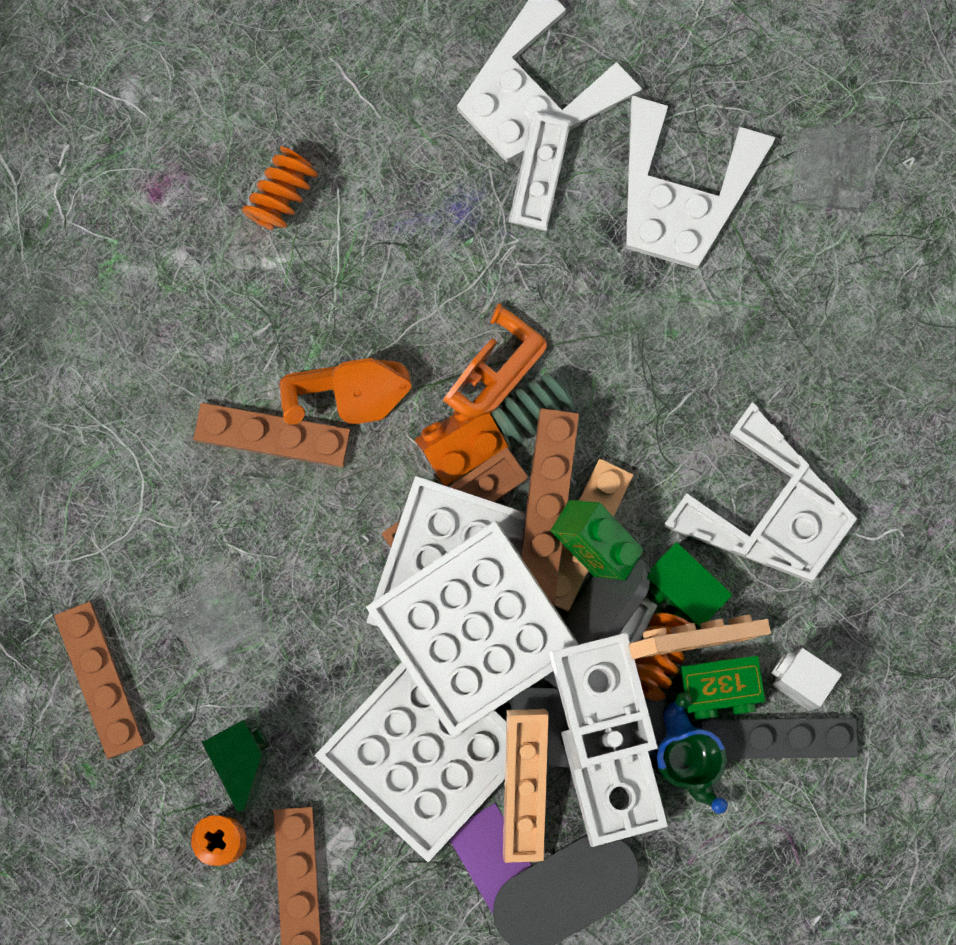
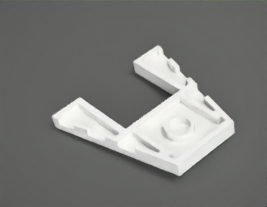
(506, 97)
(673, 218)
(798, 528)

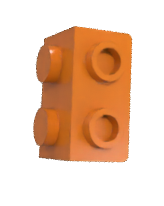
(460, 444)

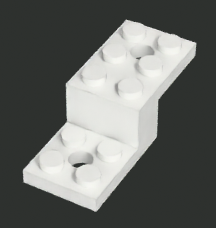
(608, 739)

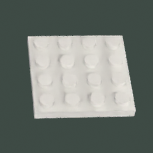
(435, 523)
(472, 628)
(411, 767)

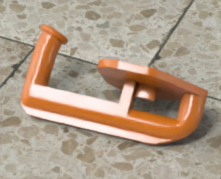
(509, 375)
(362, 389)

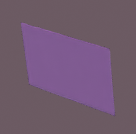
(481, 851)

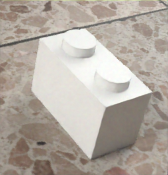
(804, 678)

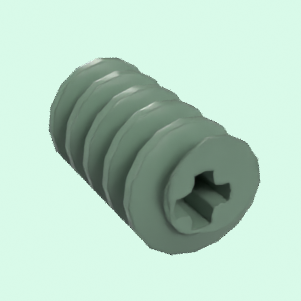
(526, 411)

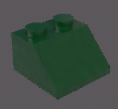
(239, 761)

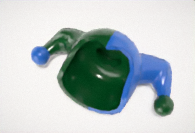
(691, 755)

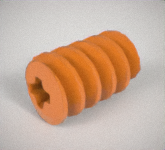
(279, 189)
(653, 669)
(203, 843)

